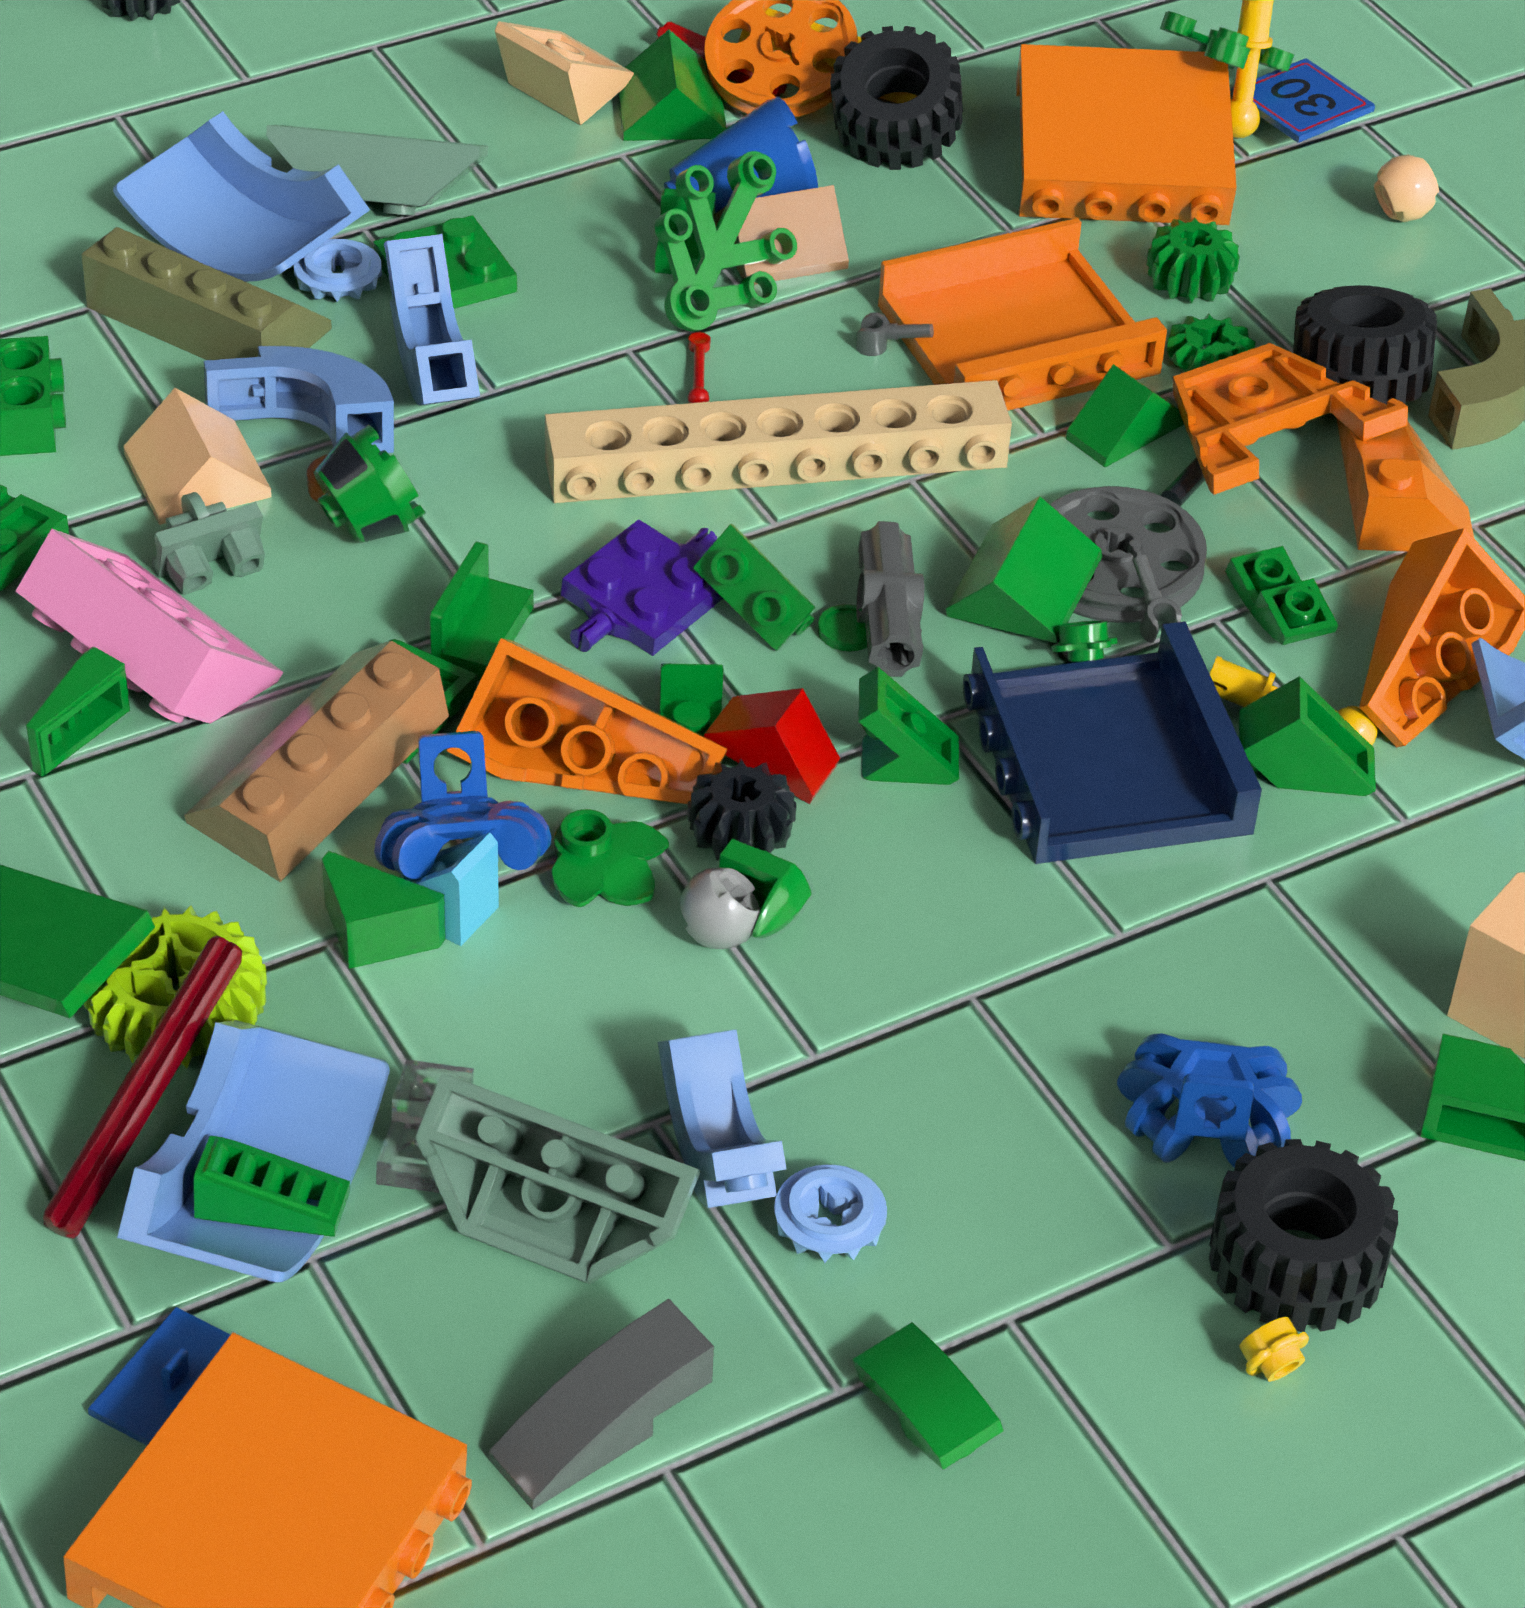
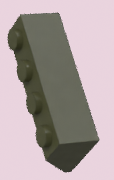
(190, 301)

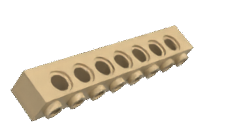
(776, 441)

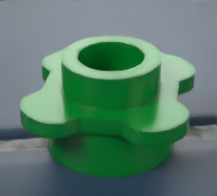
(1084, 640)

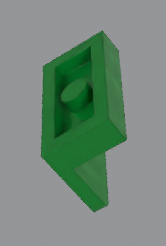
(477, 614)

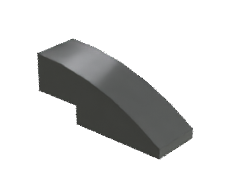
(604, 1404)

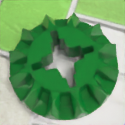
(1187, 340)

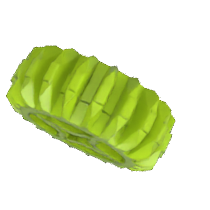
(141, 988)

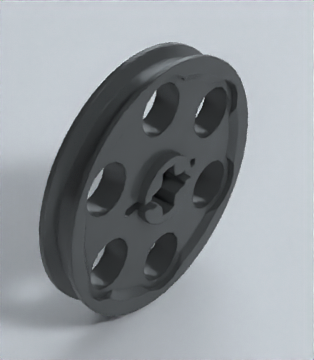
(1127, 538)

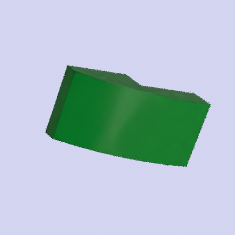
(1278, 597)
(929, 1394)

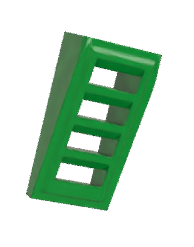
(78, 709)
(252, 1188)

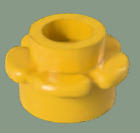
(1274, 1349)

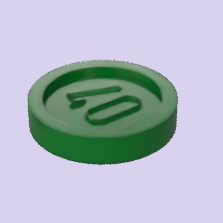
(840, 628)

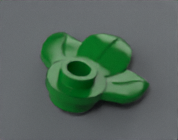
(605, 859)

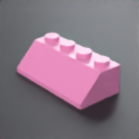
(161, 637)

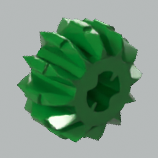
(1192, 260)

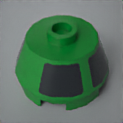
(366, 489)

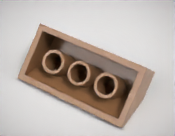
(323, 759)

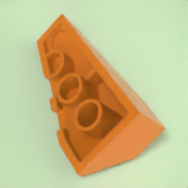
(1398, 491)
(1432, 614)

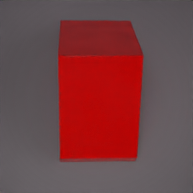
(779, 731)

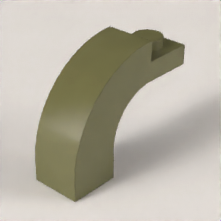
(1486, 398)

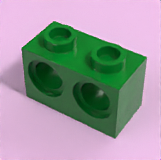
(27, 396)

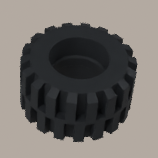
(897, 64)
(1369, 338)
(1294, 1275)

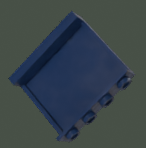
(1115, 751)

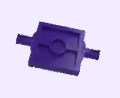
(640, 588)

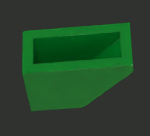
(1305, 743)
(1477, 1098)

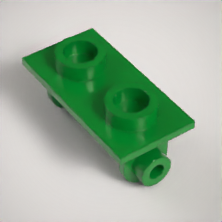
(755, 588)

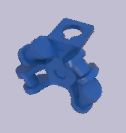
(416, 835)
(1216, 1093)

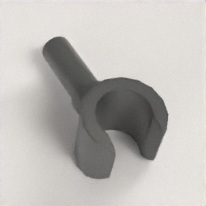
(876, 330)
(1157, 607)

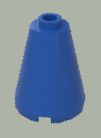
(763, 131)

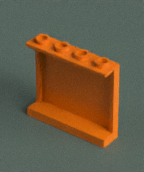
(1125, 135)
(1018, 314)
(271, 1497)

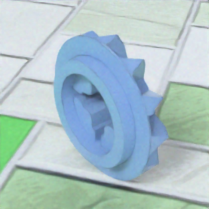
(358, 262)
(844, 1193)

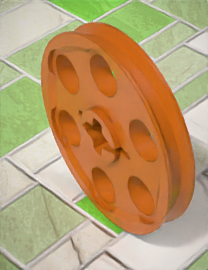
(775, 67)

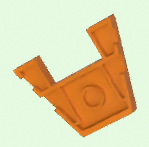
(1263, 393)

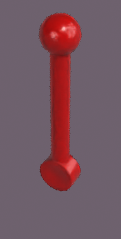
(699, 344)

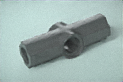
(890, 599)

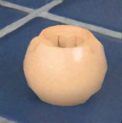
(1406, 188)

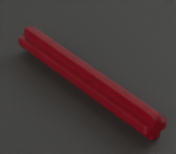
(142, 1088)

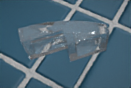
(400, 1157)

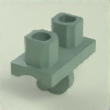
(205, 536)

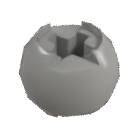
(719, 908)

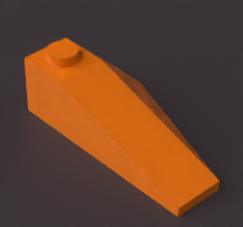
(577, 734)

